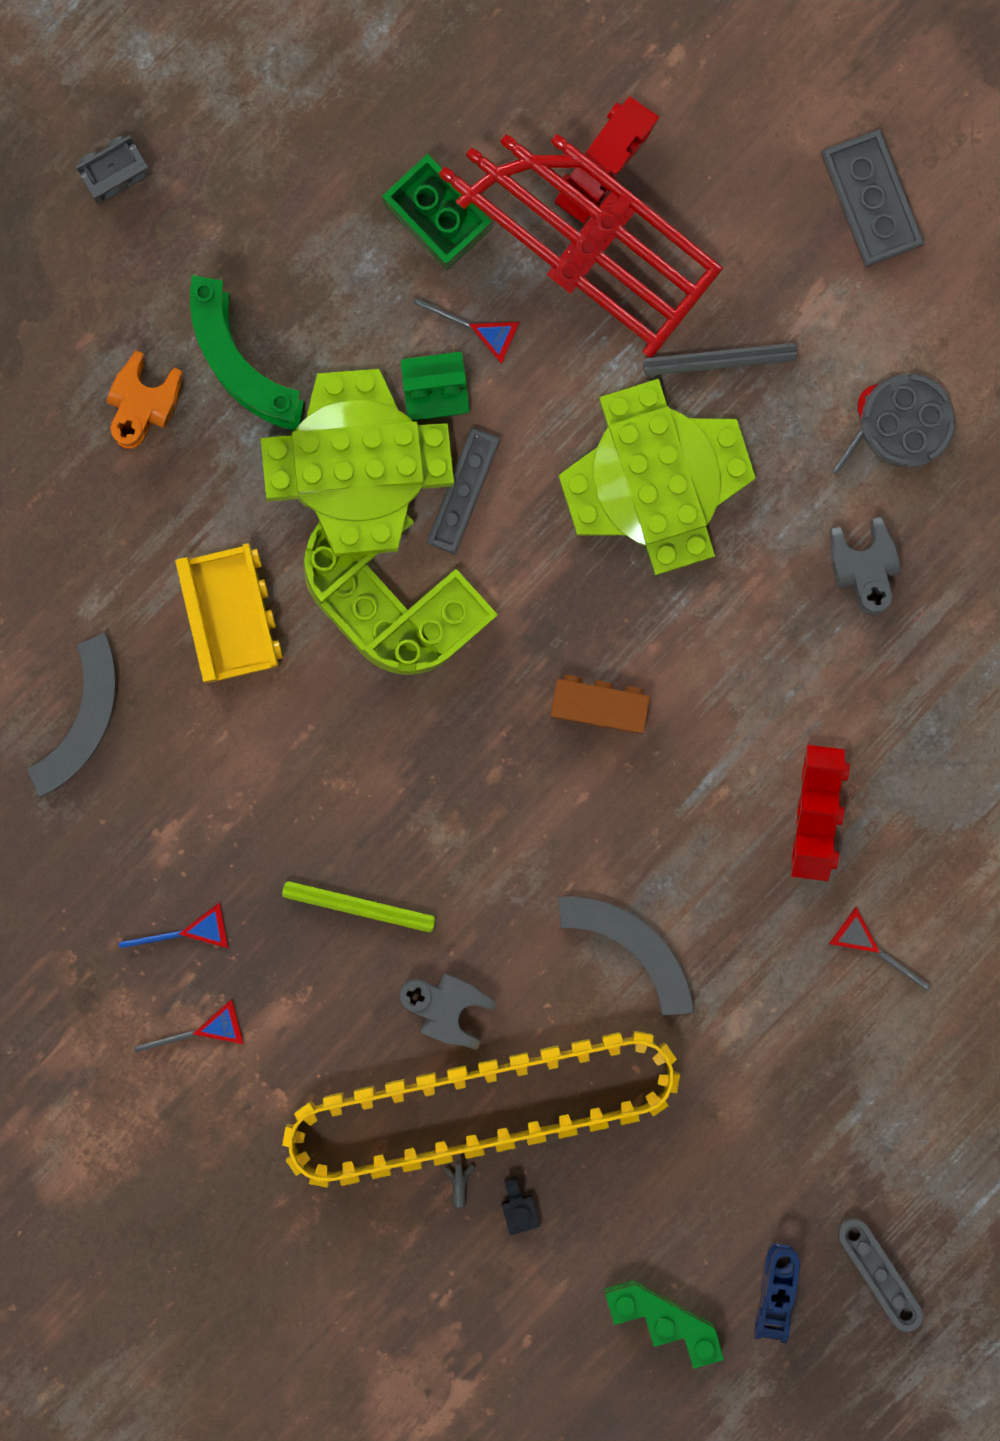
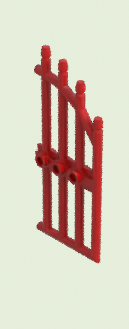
(595, 236)

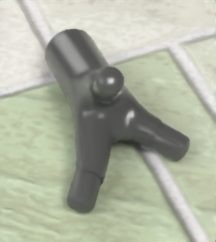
(459, 1181)

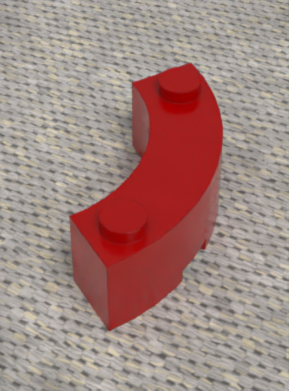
(613, 147)

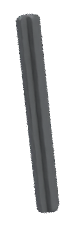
(720, 359)

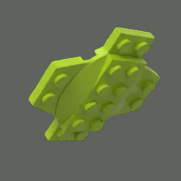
(357, 462)
(656, 477)

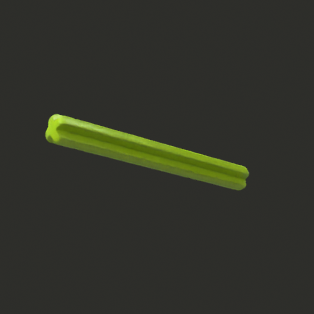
(358, 906)

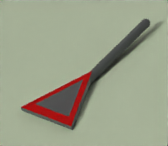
(857, 936)

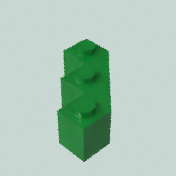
(665, 1321)

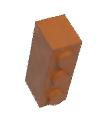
(600, 704)

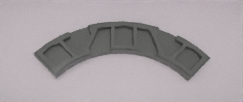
(91, 720)
(639, 940)

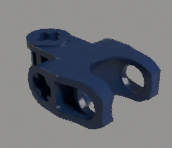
(777, 1310)

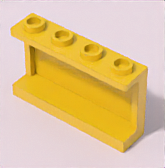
(228, 613)

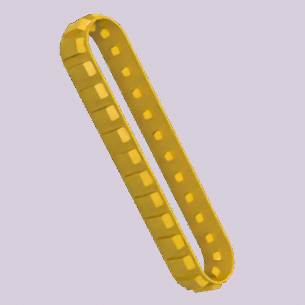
(473, 1147)

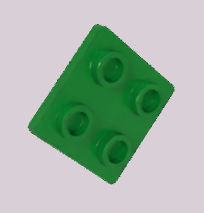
(435, 386)

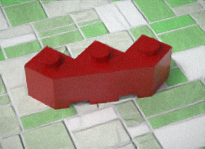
(819, 813)

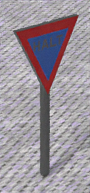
(495, 336)
(220, 1026)

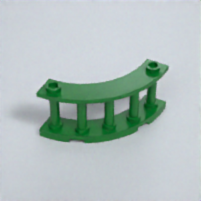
(248, 387)

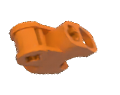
(141, 404)

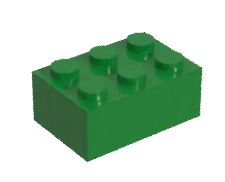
(432, 216)

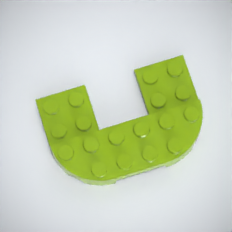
(379, 623)

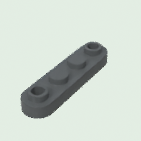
(880, 1275)

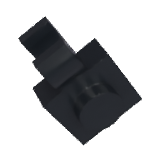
(519, 1211)

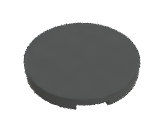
(908, 420)

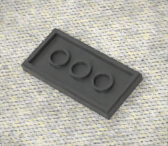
(872, 198)

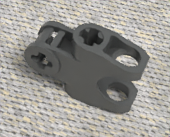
(866, 569)
(442, 1008)

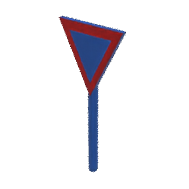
(207, 928)

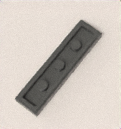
(462, 496)

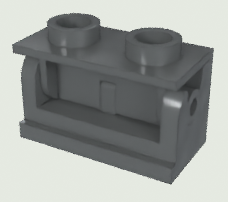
(113, 169)

